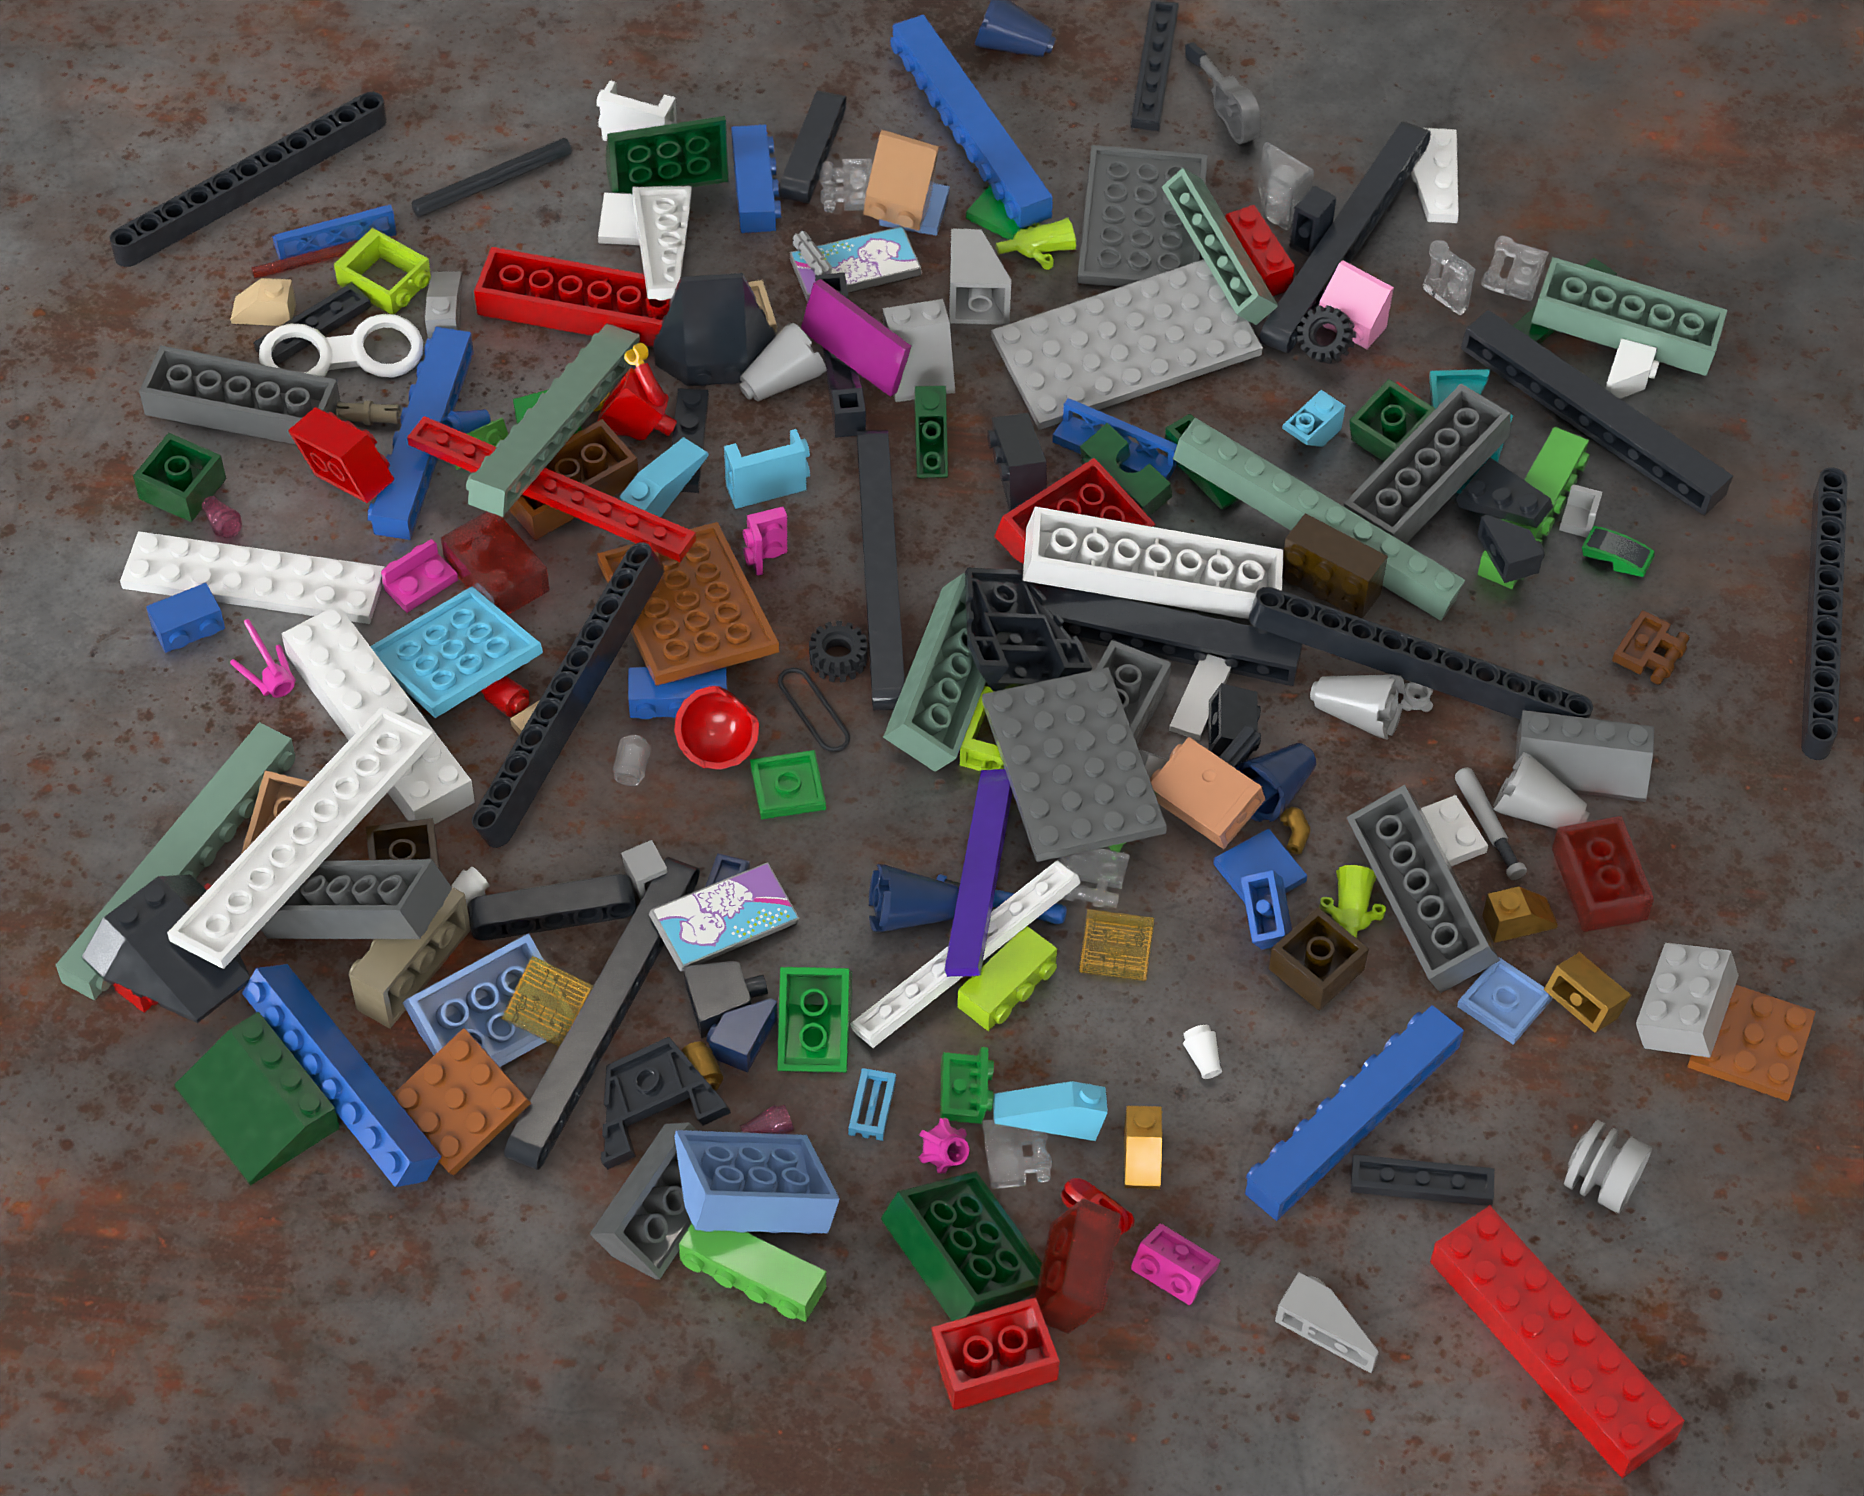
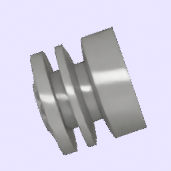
(1607, 1166)

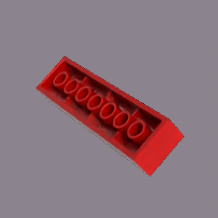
(566, 295)
(1556, 1341)

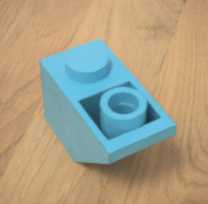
(1317, 420)

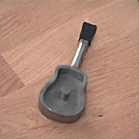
(1231, 100)

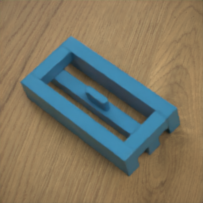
(867, 1128)

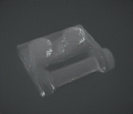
(1524, 271)
(1456, 281)

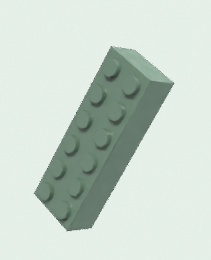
(1613, 308)
(939, 687)

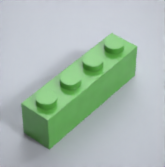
(756, 1269)

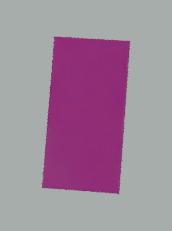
(855, 337)

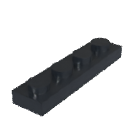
(324, 317)
(691, 424)
(1422, 1180)

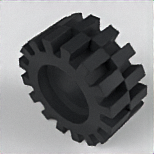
(1343, 339)
(838, 666)

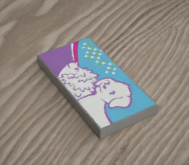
(865, 260)
(724, 916)

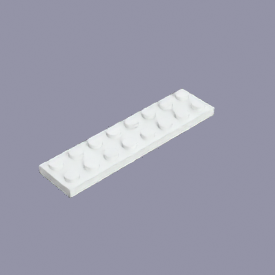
(253, 576)

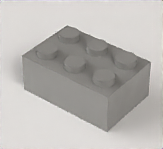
(1687, 999)

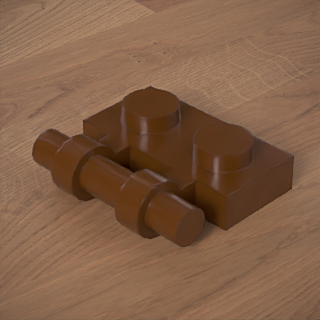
(1642, 642)

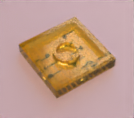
(1116, 945)
(546, 1001)

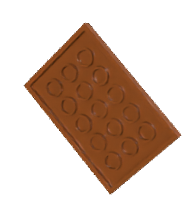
(699, 611)

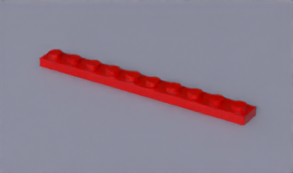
(560, 492)

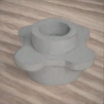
(1415, 690)

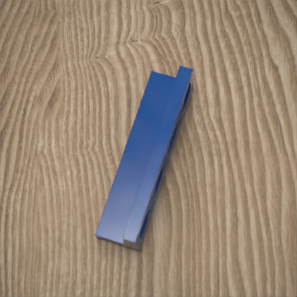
(334, 232)
(1074, 432)

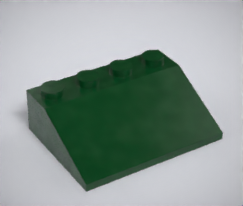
(668, 155)
(257, 1099)
(963, 1245)

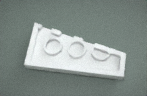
(1438, 177)

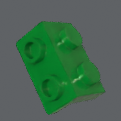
(965, 1086)

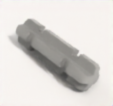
(811, 254)

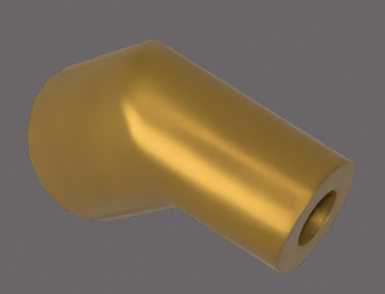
(1300, 828)

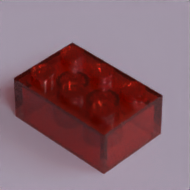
(495, 562)
(1602, 873)
(1077, 1265)

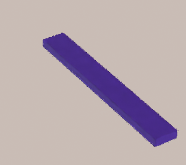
(979, 875)

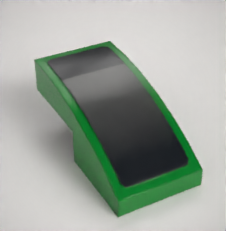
(1625, 552)

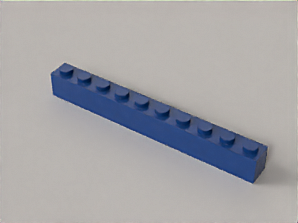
(972, 122)

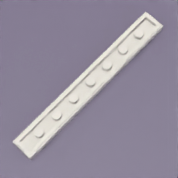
(931, 978)

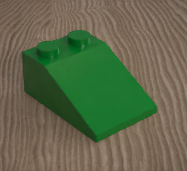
(814, 1019)

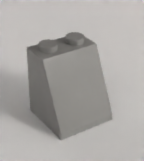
(977, 281)
(928, 332)

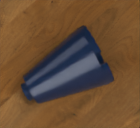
(1014, 30)
(1281, 777)
(908, 899)

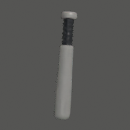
(1485, 814)

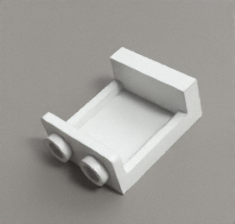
(625, 114)

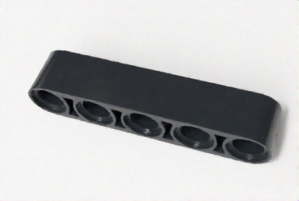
(812, 146)
(551, 907)

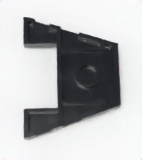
(646, 1085)

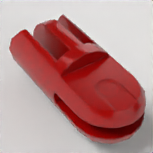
(1078, 1188)

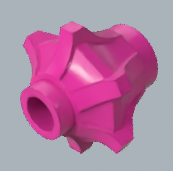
(944, 1146)

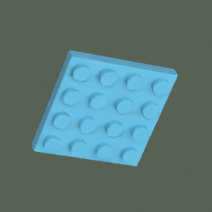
(455, 651)

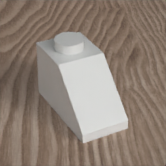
(1631, 368)

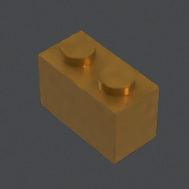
(1587, 992)

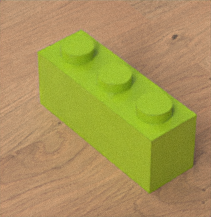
(1008, 978)

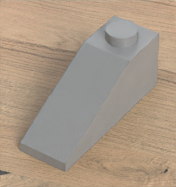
(443, 301)
(1320, 1317)

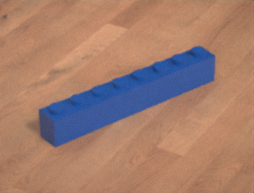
(432, 396)
(342, 1075)
(1353, 1112)

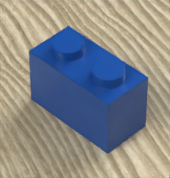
(185, 617)
(1266, 908)

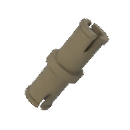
(368, 412)

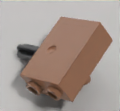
(1208, 788)

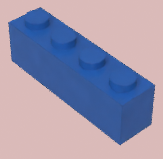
(754, 178)

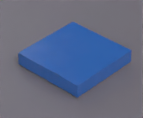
(1256, 856)

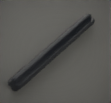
(491, 177)

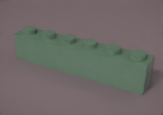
(1219, 246)

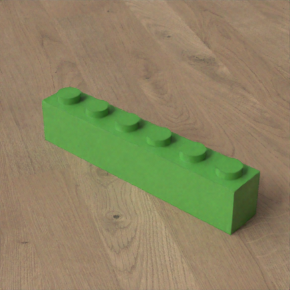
(1553, 475)

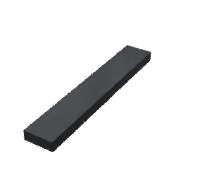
(1154, 65)

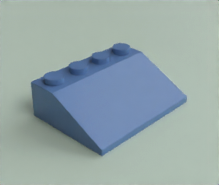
(476, 1002)
(754, 1182)

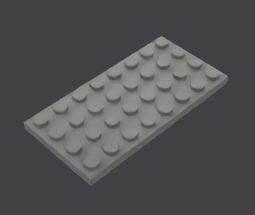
(1124, 343)

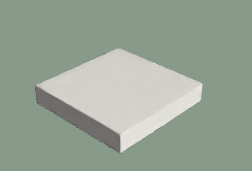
(618, 220)

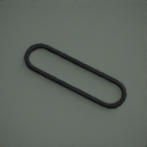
(802, 715)

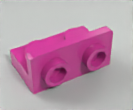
(765, 537)
(417, 576)
(1174, 1263)

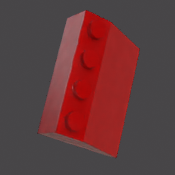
(1084, 492)

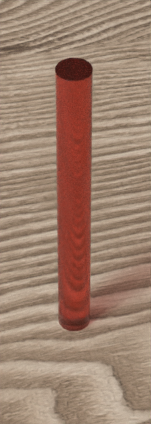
(302, 260)

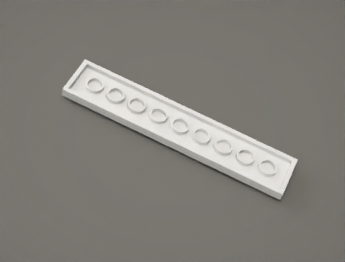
(301, 837)

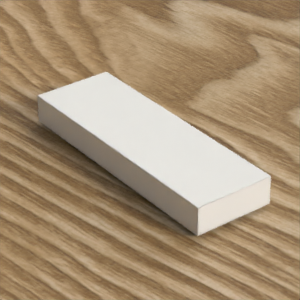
(1193, 709)

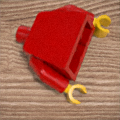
(637, 401)

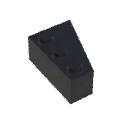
(1018, 457)

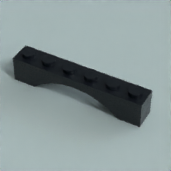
(842, 381)

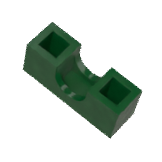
(1145, 487)

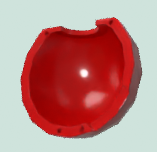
(715, 728)

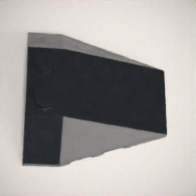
(711, 330)
(1014, 632)
(137, 953)

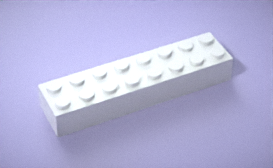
(1147, 563)
(352, 687)

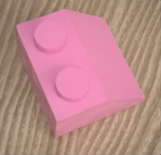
(1361, 299)

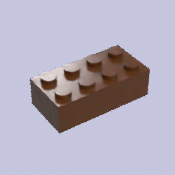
(589, 457)

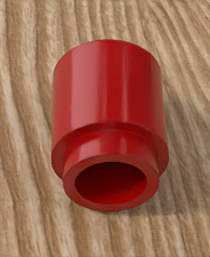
(507, 696)

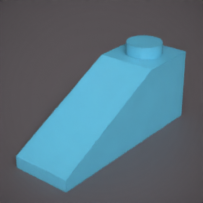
(664, 478)
(1057, 1109)

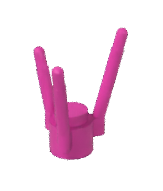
(276, 679)

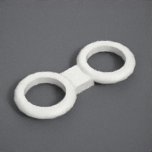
(348, 350)

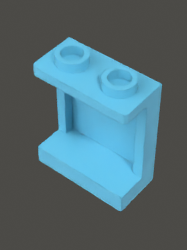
(766, 473)

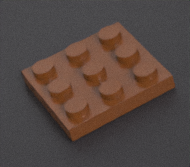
(1759, 1043)
(461, 1100)

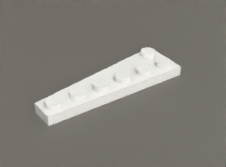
(662, 233)

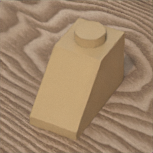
(265, 303)

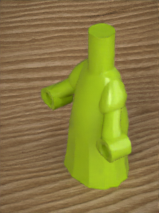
(1041, 239)
(1354, 893)

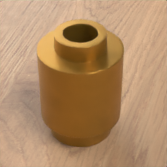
(704, 1062)

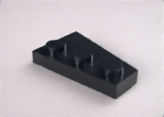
(1504, 496)

